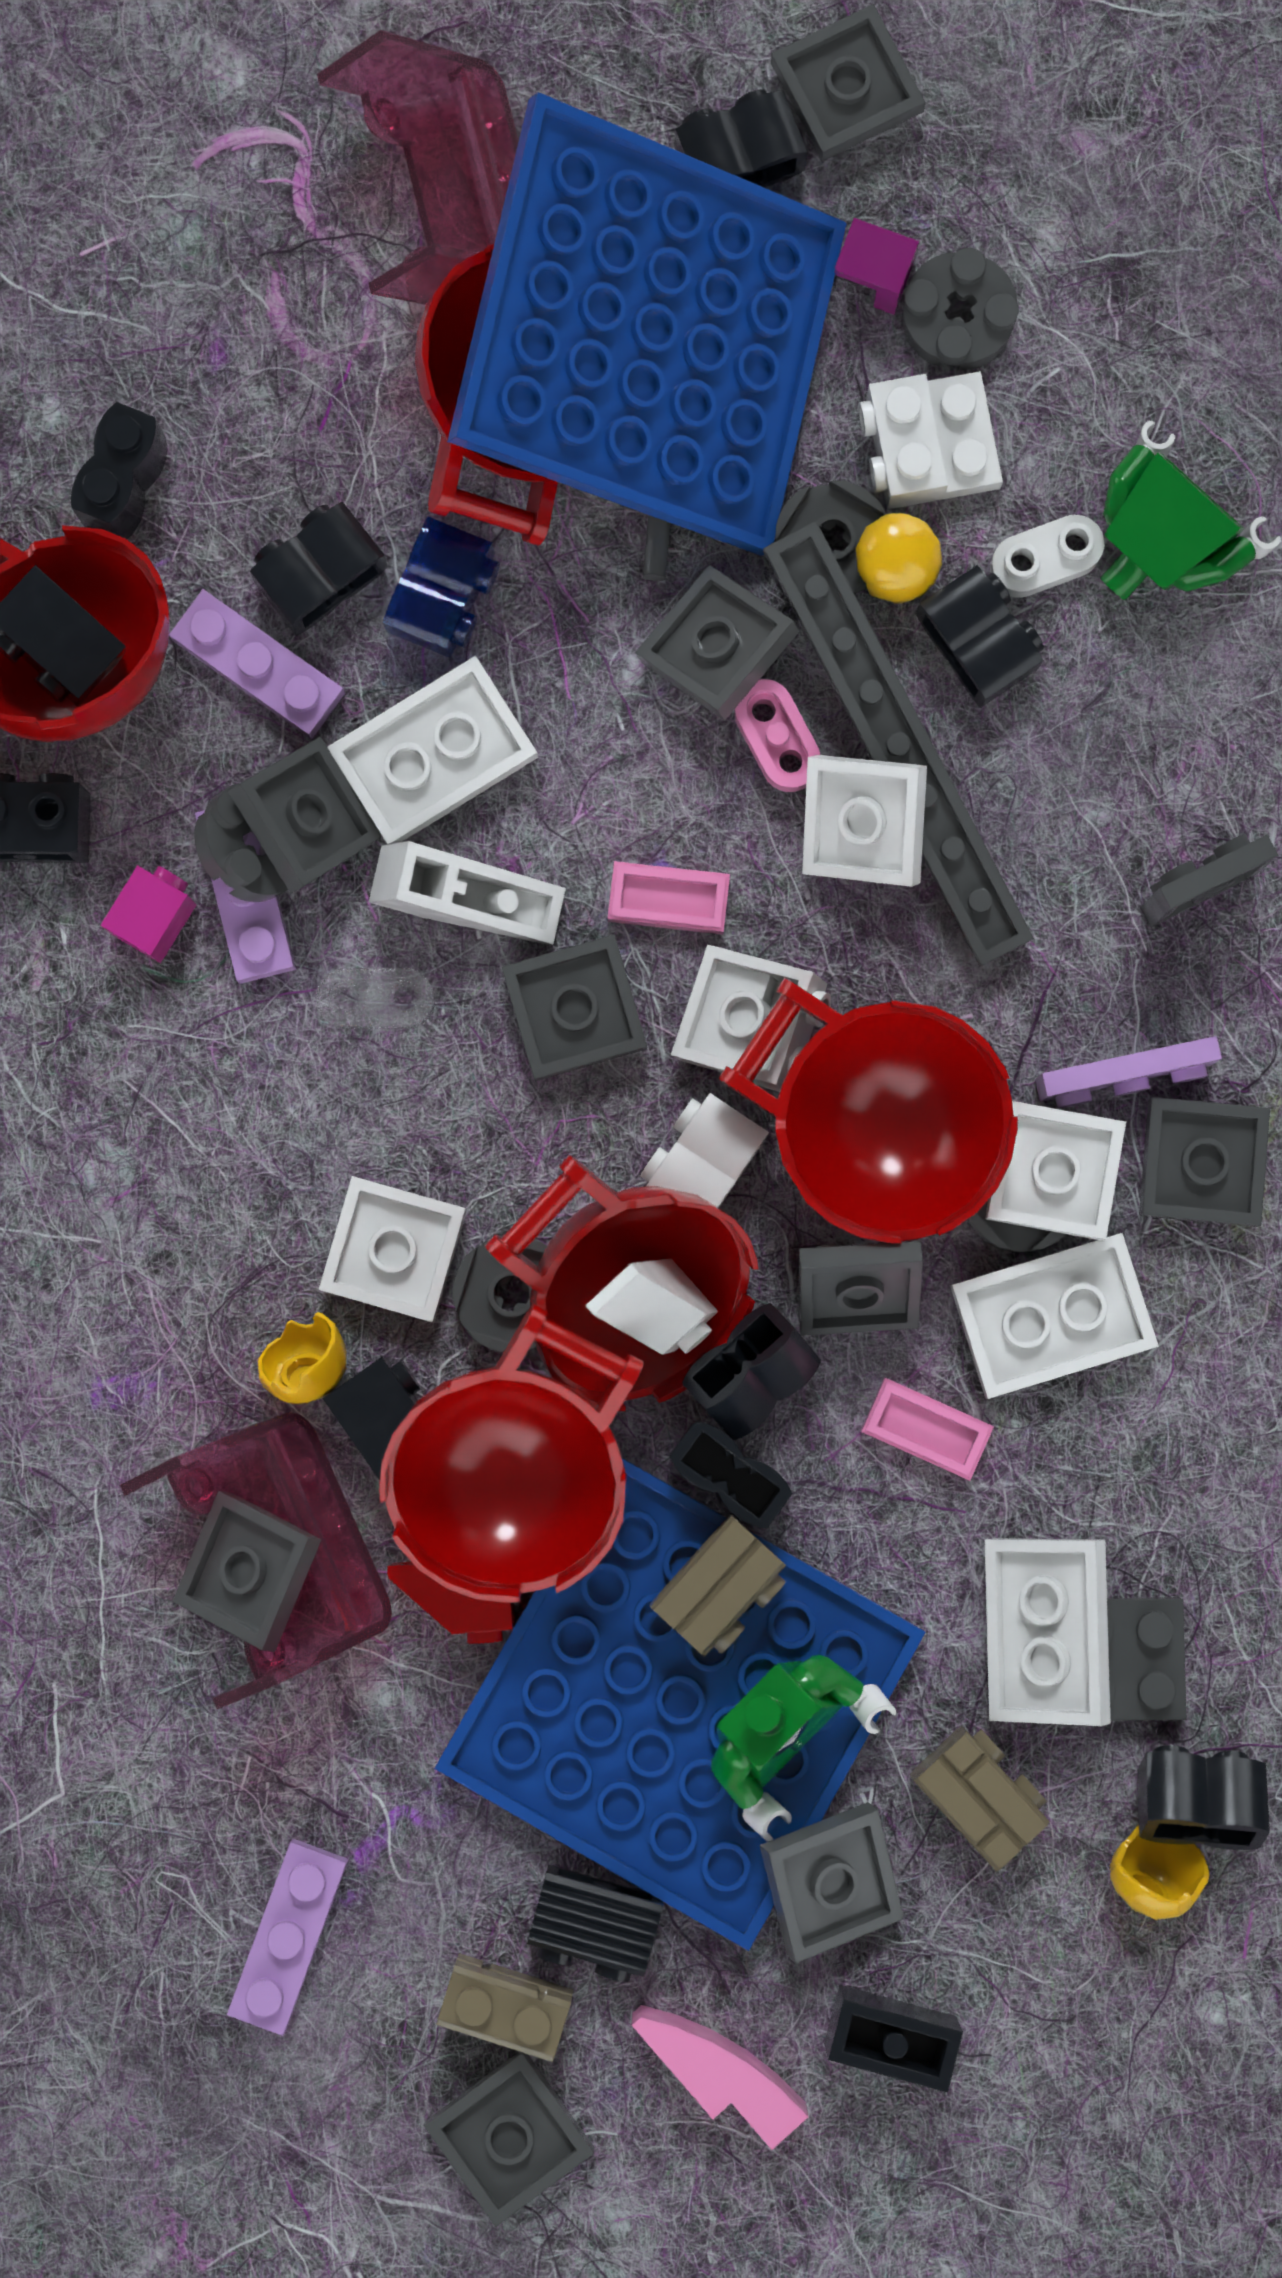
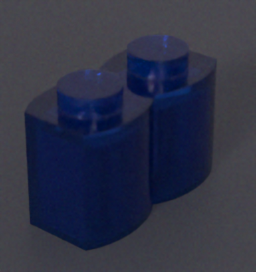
(440, 588)

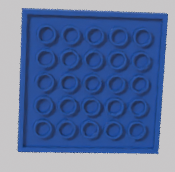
(647, 327)
(610, 1717)

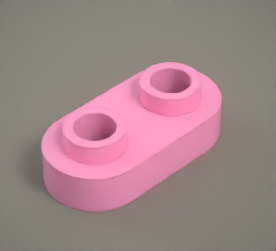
(777, 737)

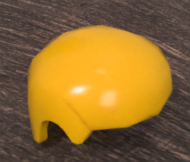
(898, 558)
(304, 1361)
(1157, 1876)

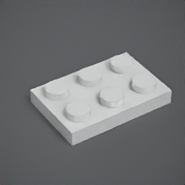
(433, 751)
(1054, 1316)
(1047, 1631)

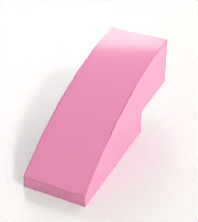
(722, 2073)

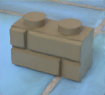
(719, 1587)
(980, 1797)
(505, 2007)

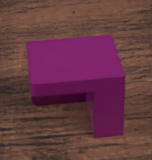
(878, 261)

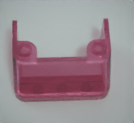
(456, 143)
(289, 1475)

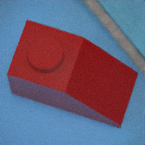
(456, 1612)

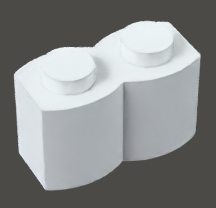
(709, 1153)

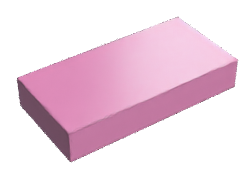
(668, 897)
(927, 1429)

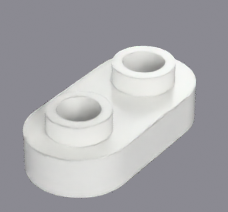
(1049, 555)

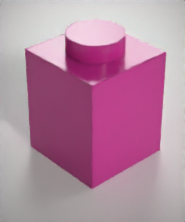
(150, 912)

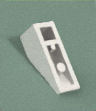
(465, 893)
(656, 1306)

